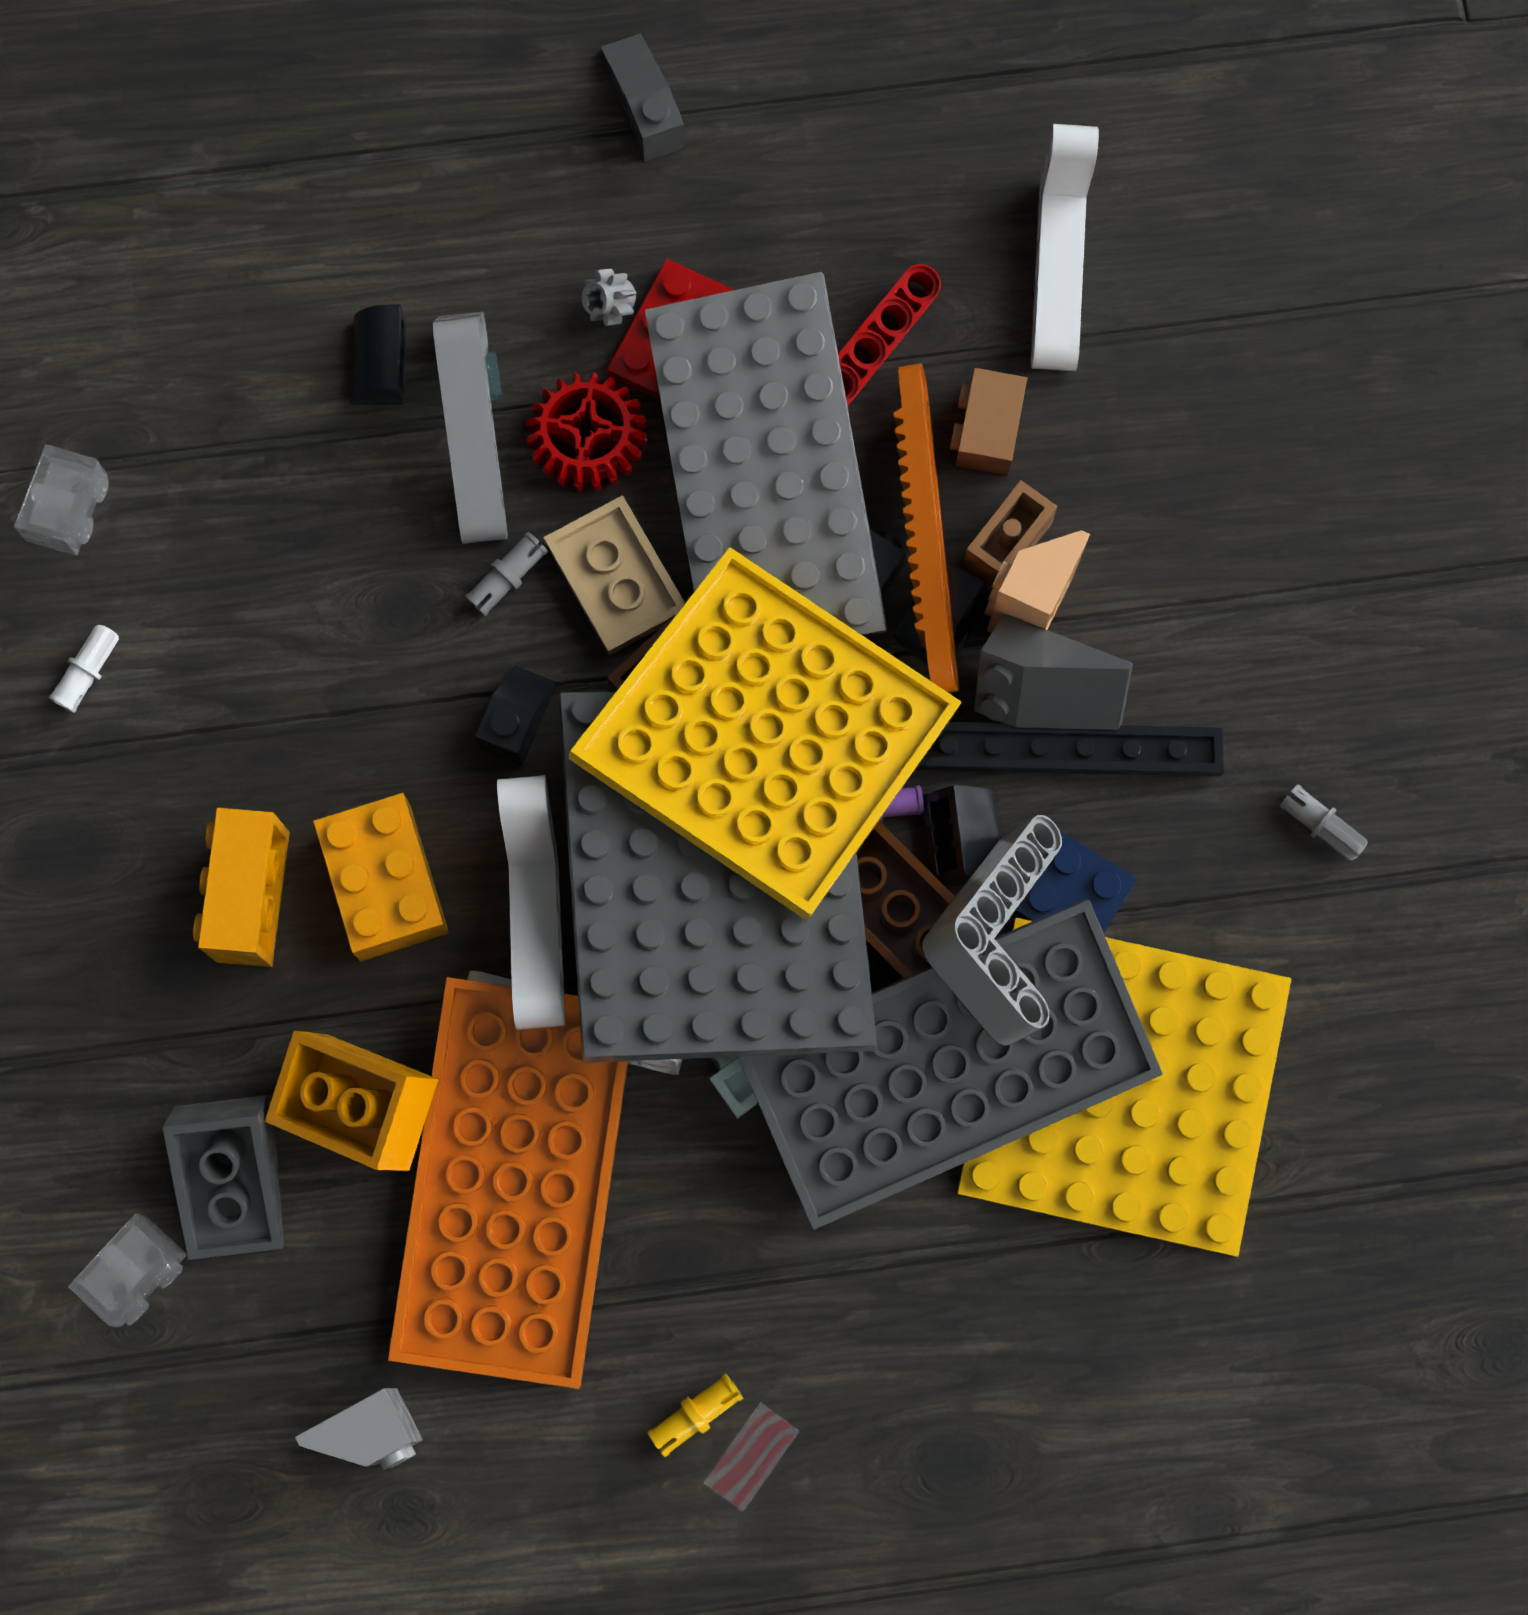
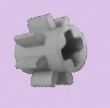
(608, 297)

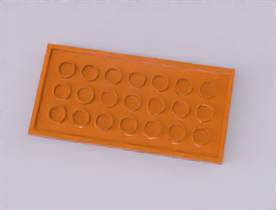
(508, 1195)

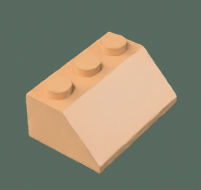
(1036, 581)

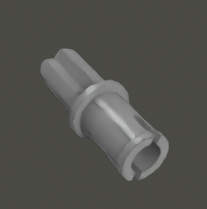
(1324, 823)

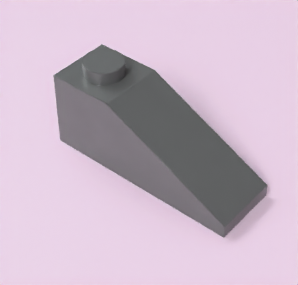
(645, 97)

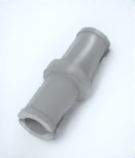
(506, 574)

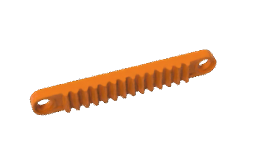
(925, 528)

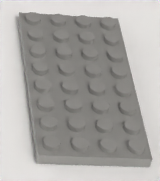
(767, 442)

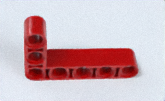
(876, 337)

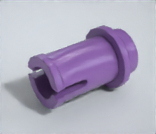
(907, 802)

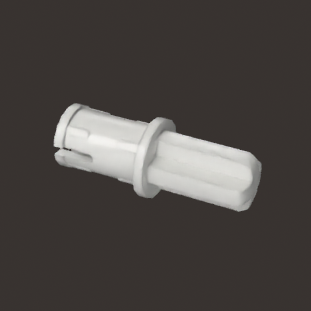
(84, 668)

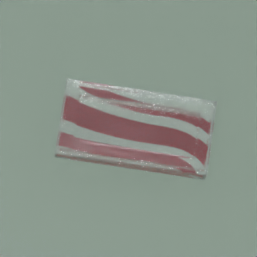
(751, 1457)

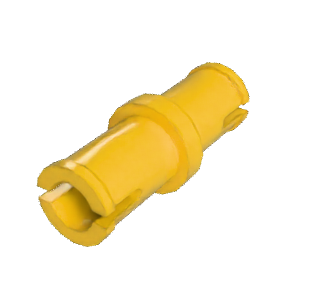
(695, 1415)

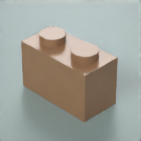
(990, 421)
(1013, 527)

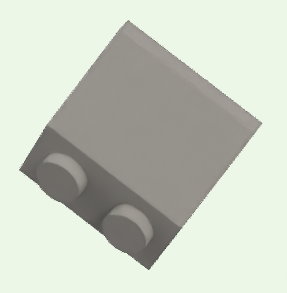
(368, 1432)

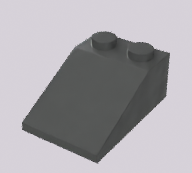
(1049, 680)
(225, 1176)

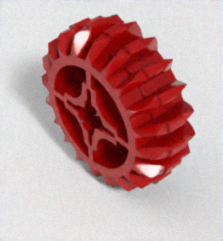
(568, 429)

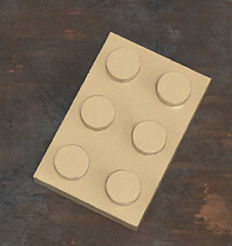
(615, 575)

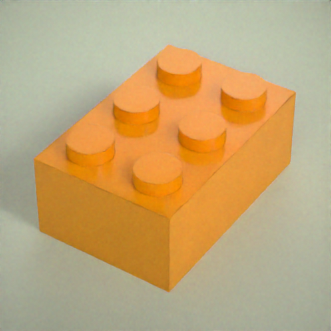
(381, 877)
(242, 887)
(351, 1101)

